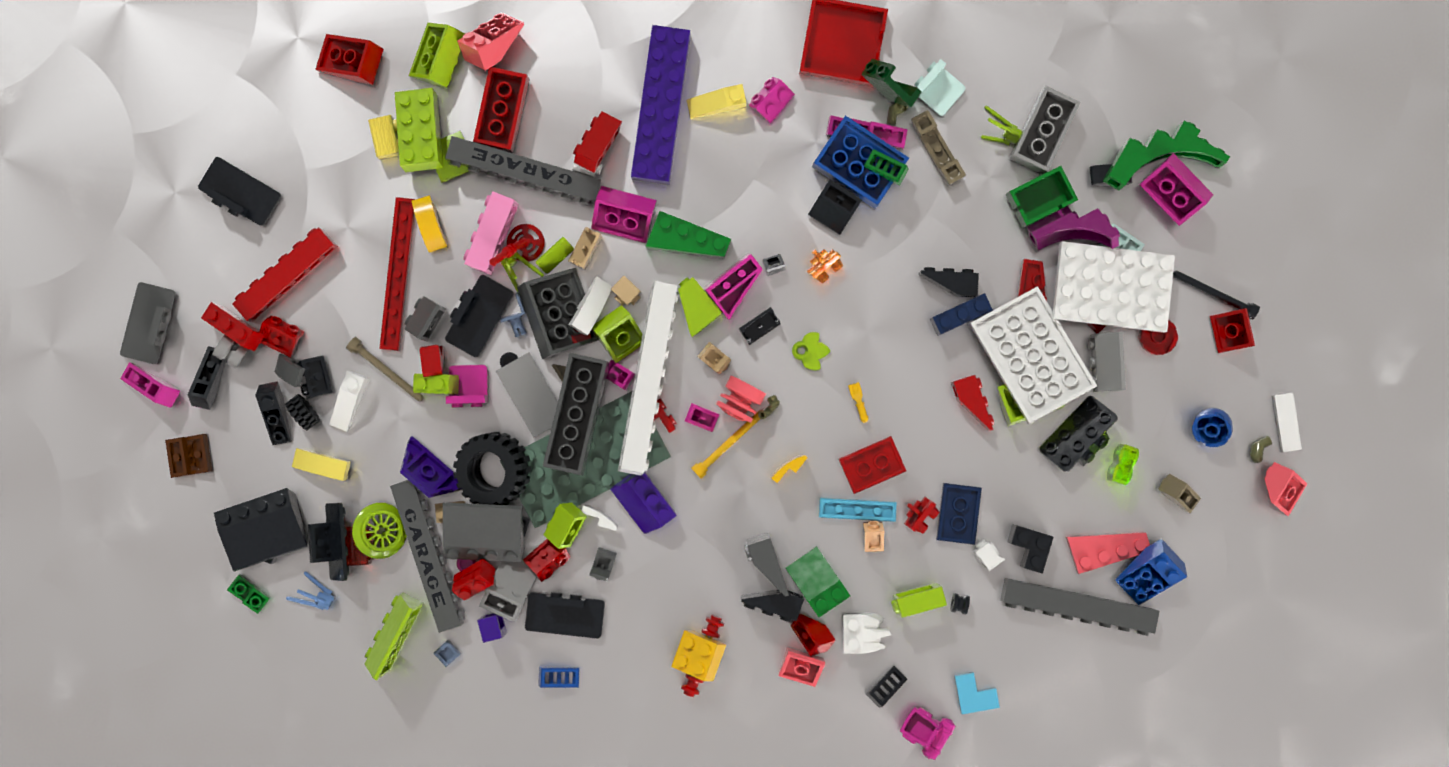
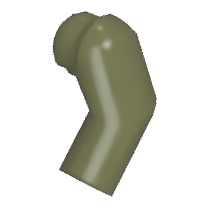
(893, 111)
(769, 409)
(1257, 449)

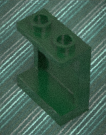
(879, 75)

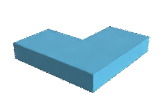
(971, 699)

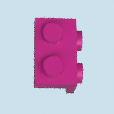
(771, 99)

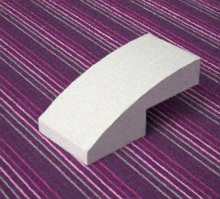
(604, 520)

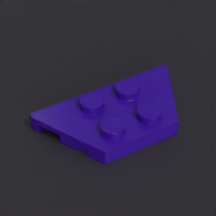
(427, 471)

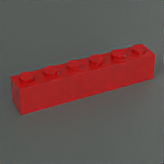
(284, 275)

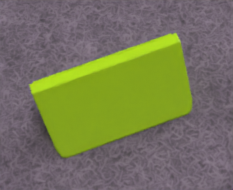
(554, 255)

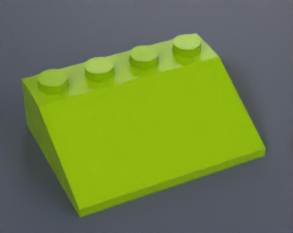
(392, 636)

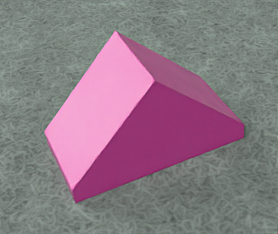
(620, 375)
(701, 417)

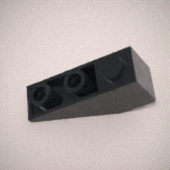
(956, 283)
(273, 412)

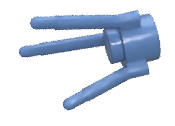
(322, 600)

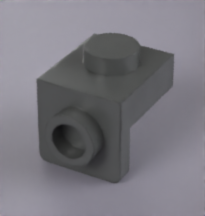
(603, 564)

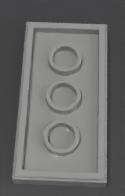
(529, 393)

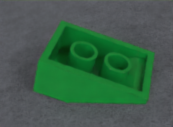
(817, 582)

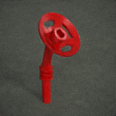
(521, 244)

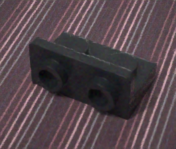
(315, 377)

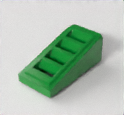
(889, 176)

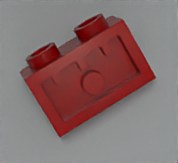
(280, 335)
(546, 559)

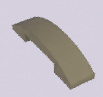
(937, 148)

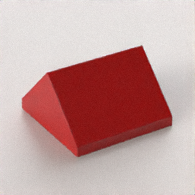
(1232, 330)

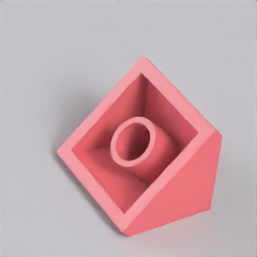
(801, 667)

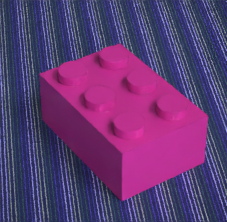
(1176, 189)

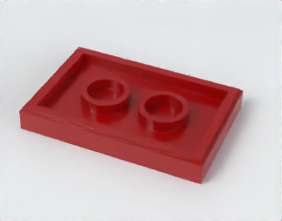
(872, 465)

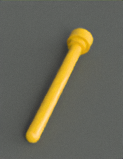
(701, 468)

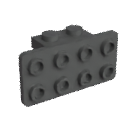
(148, 323)

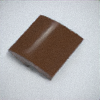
(188, 455)

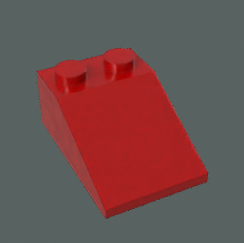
(350, 58)

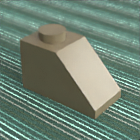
(1179, 493)

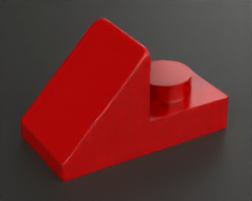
(432, 360)

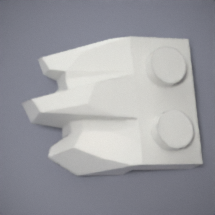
(863, 633)

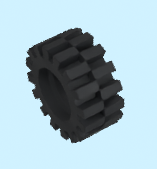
(302, 412)

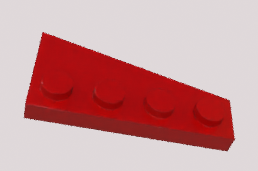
(1031, 276)

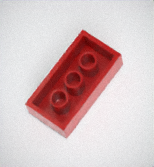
(501, 109)

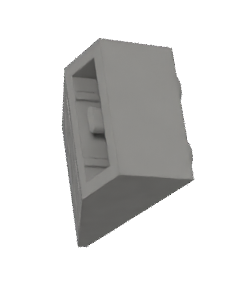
(509, 590)

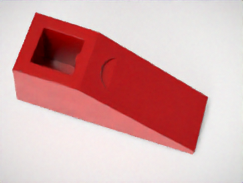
(970, 397)

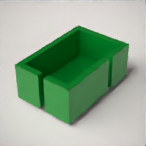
(1041, 196)

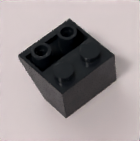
(834, 207)

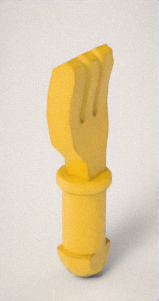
(856, 394)

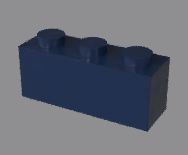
(961, 314)

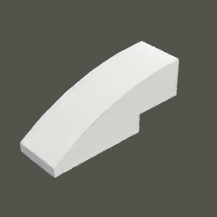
(591, 306)

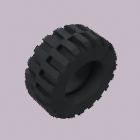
(470, 476)

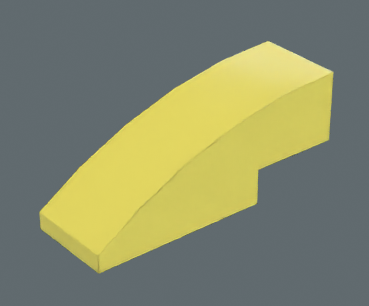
(321, 464)

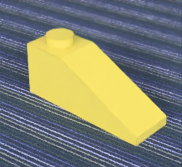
(717, 101)

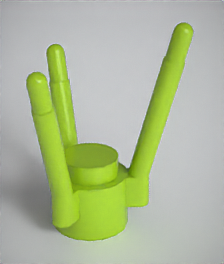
(1010, 132)
(508, 263)

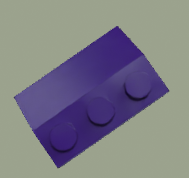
(643, 502)

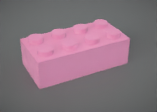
(491, 232)

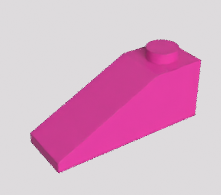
(150, 385)

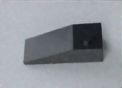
(207, 381)

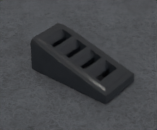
(891, 691)

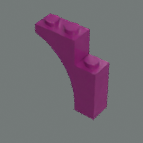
(1067, 226)

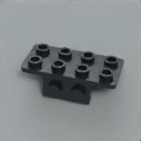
(239, 192)
(478, 315)
(1080, 435)
(328, 542)
(564, 614)

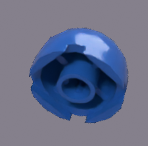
(1212, 427)

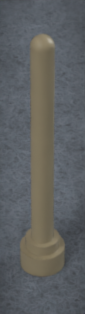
(356, 346)

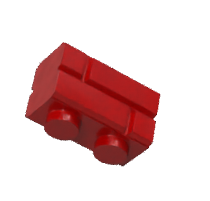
(473, 579)

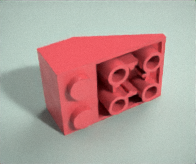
(490, 41)

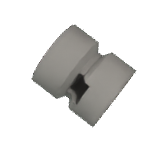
(230, 351)

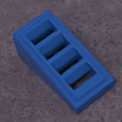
(550, 684)

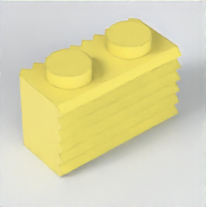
(384, 136)

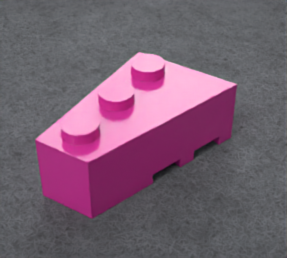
(733, 284)

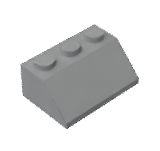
(1107, 361)

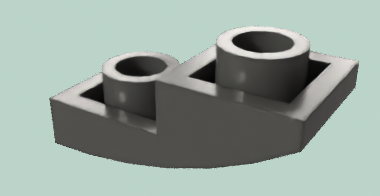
(289, 371)

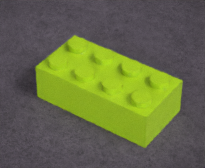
(418, 130)

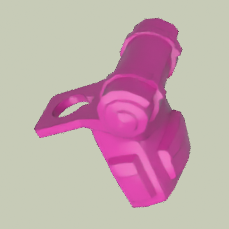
(927, 731)

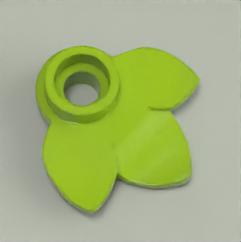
(813, 351)

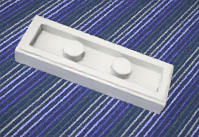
(1287, 422)

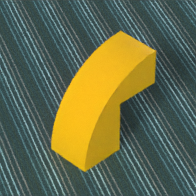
(428, 223)

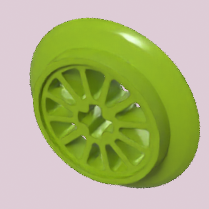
(359, 531)

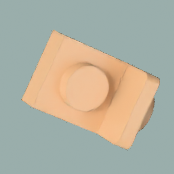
(873, 536)

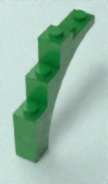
(1159, 146)

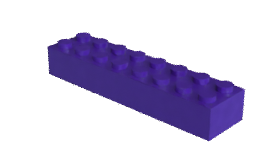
(660, 104)

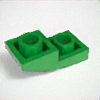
(249, 593)

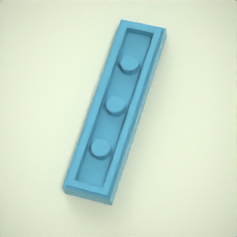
(857, 509)

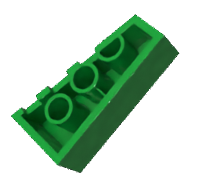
(683, 237)

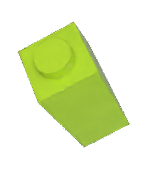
(697, 306)

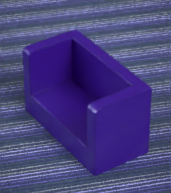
(491, 627)

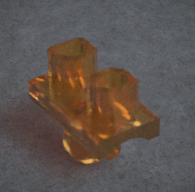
(821, 262)

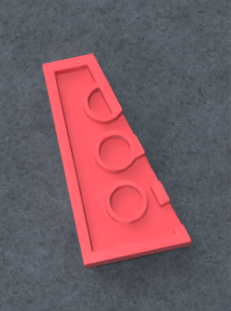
(1101, 550)

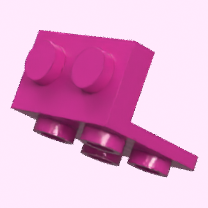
(472, 386)

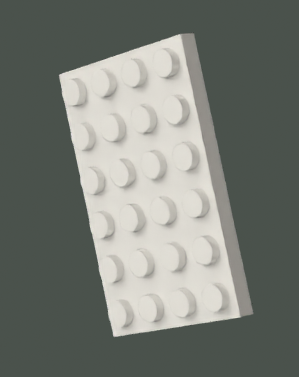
(1113, 287)
(1033, 355)

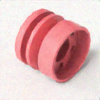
(740, 399)

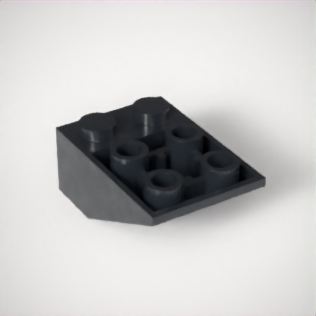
(775, 603)

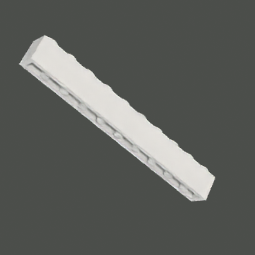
(647, 378)

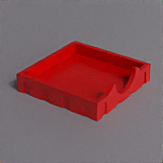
(842, 40)

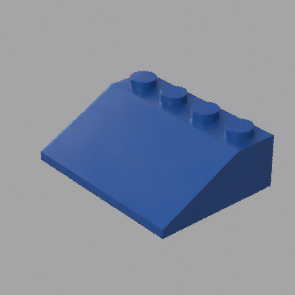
(845, 158)

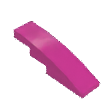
(890, 134)

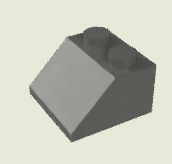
(424, 318)

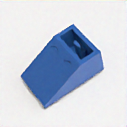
(1152, 572)

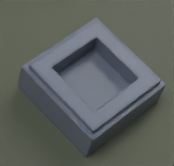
(447, 653)

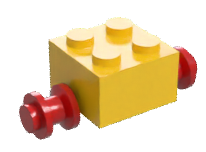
(699, 655)

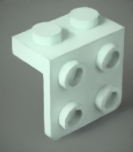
(939, 88)

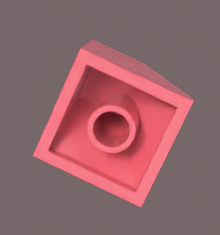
(1284, 487)

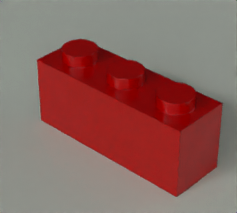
(597, 141)
(232, 326)

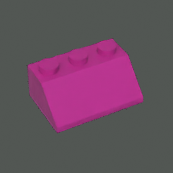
(623, 214)

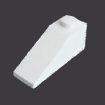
(348, 400)

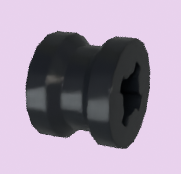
(960, 603)

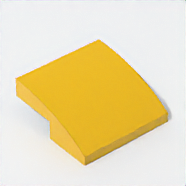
(794, 464)

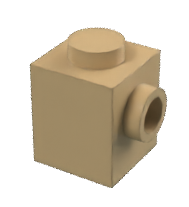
(626, 292)

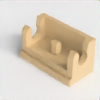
(585, 248)

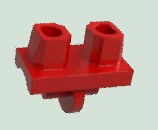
(919, 512)

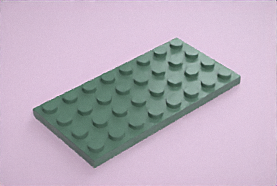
(554, 487)

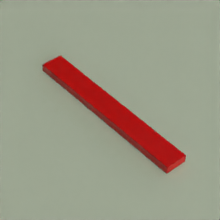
(397, 274)

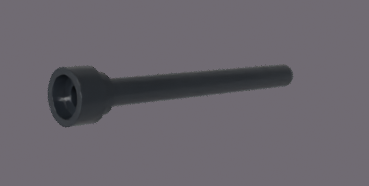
(1252, 308)

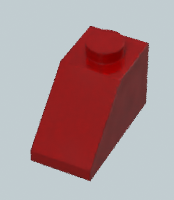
(813, 635)

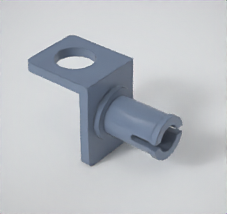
(515, 319)

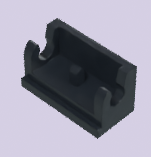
(759, 326)

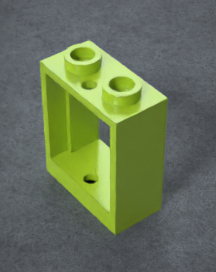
(918, 600)

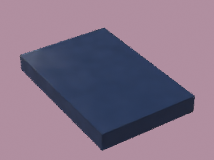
(959, 513)

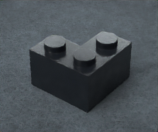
(1036, 547)

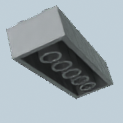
(576, 414)

